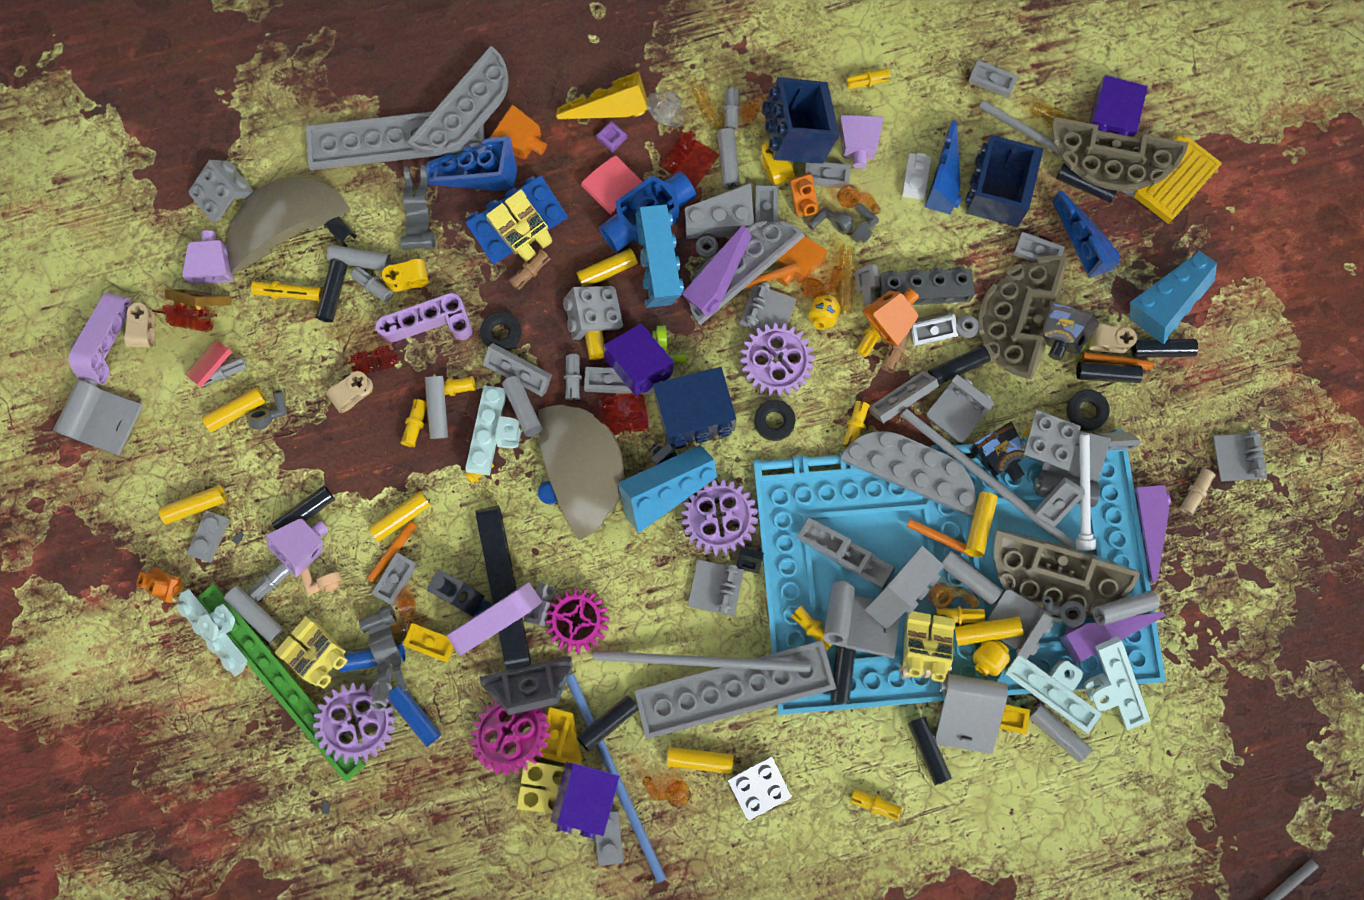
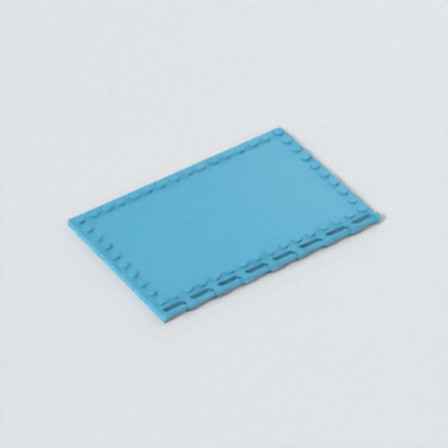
(876, 517)

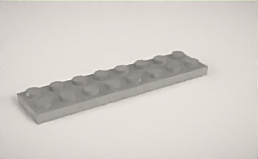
(369, 141)
(731, 691)

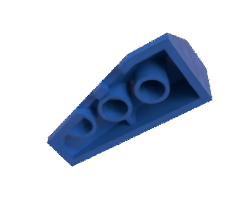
(482, 167)
(946, 181)
(1088, 241)

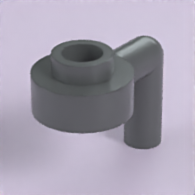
(841, 221)
(864, 231)
(263, 417)
(1063, 611)

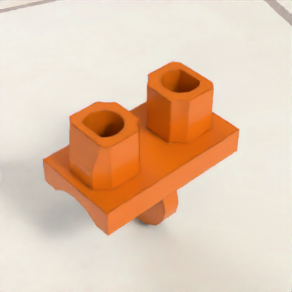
(803, 194)
(160, 584)

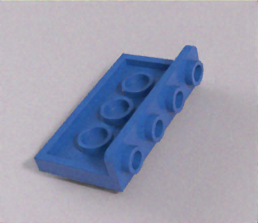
(542, 201)

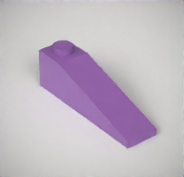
(712, 283)
(1153, 515)
(1081, 640)

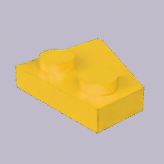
(562, 741)

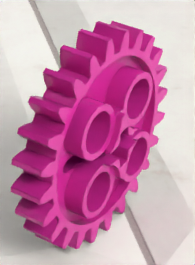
(527, 744)

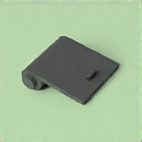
(1051, 475)

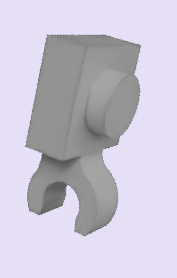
(866, 282)
(538, 614)

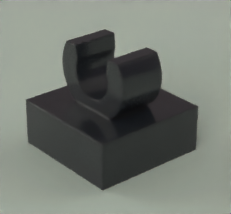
(662, 454)
(750, 559)

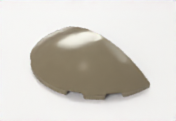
(1115, 159)
(278, 214)
(1017, 313)
(581, 465)
(1065, 574)

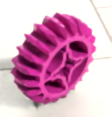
(580, 608)

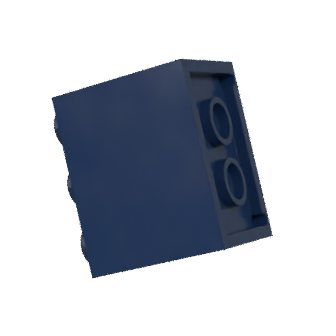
(800, 120)
(1003, 180)
(695, 407)

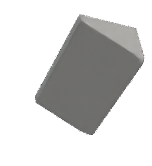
(933, 328)
(1122, 441)

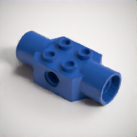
(622, 227)

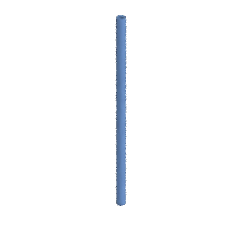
(621, 790)

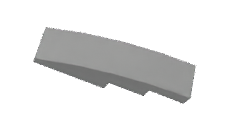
(845, 553)

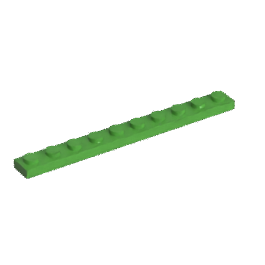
(277, 679)

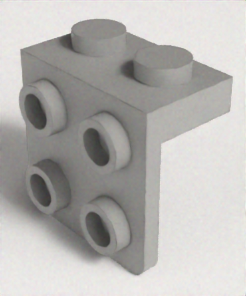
(218, 187)
(592, 310)
(960, 408)
(1033, 618)

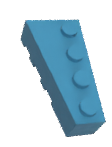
(658, 256)
(1172, 297)
(665, 486)

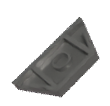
(528, 686)

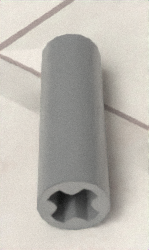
(728, 158)
(359, 257)
(522, 406)
(436, 407)
(971, 578)
(1126, 607)
(253, 614)
(1060, 733)

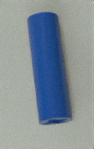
(364, 659)
(414, 716)

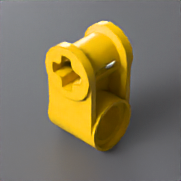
(776, 170)
(407, 275)

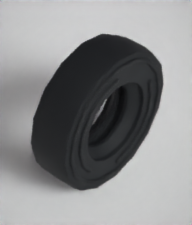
(500, 318)
(1094, 397)
(781, 408)

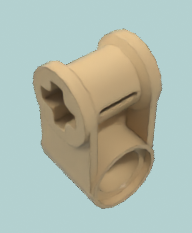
(140, 327)
(1107, 339)
(347, 392)

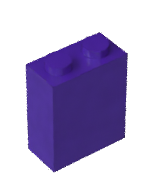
(1118, 106)
(638, 359)
(584, 800)

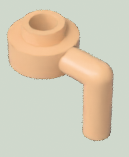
(328, 582)

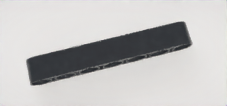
(502, 583)

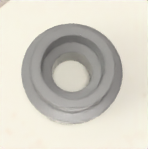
(706, 240)
(964, 332)

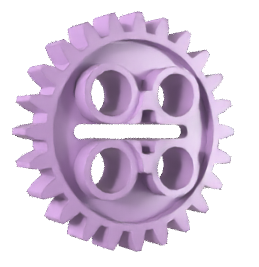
(791, 345)
(699, 520)
(332, 730)

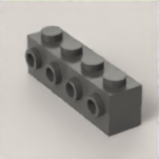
(932, 286)

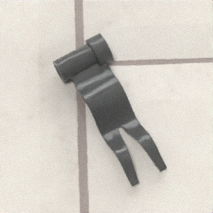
(417, 214)
(383, 645)

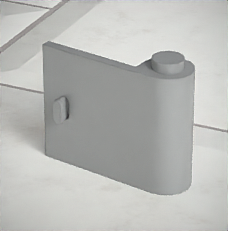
(97, 417)
(853, 627)
(970, 713)

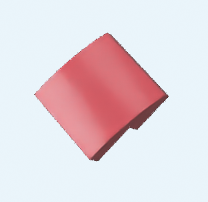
(610, 183)
(208, 363)

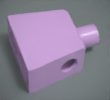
(859, 138)
(207, 261)
(297, 544)

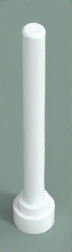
(1085, 539)

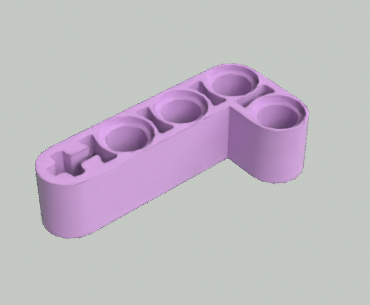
(422, 322)
(97, 338)
(494, 619)

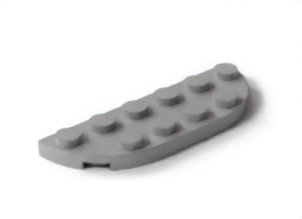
(465, 107)
(765, 247)
(913, 468)

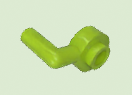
(661, 337)

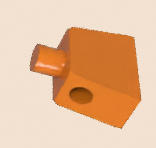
(522, 131)
(807, 254)
(893, 315)

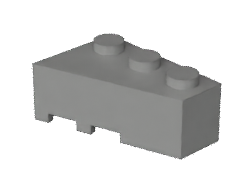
(720, 214)
(905, 588)

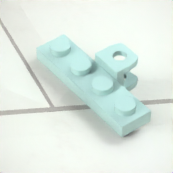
(490, 430)
(213, 630)
(1118, 685)
(1055, 690)

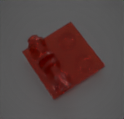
(690, 158)
(182, 317)
(384, 352)
(624, 413)

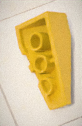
(621, 100)

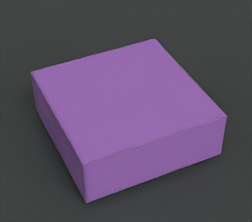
(611, 136)

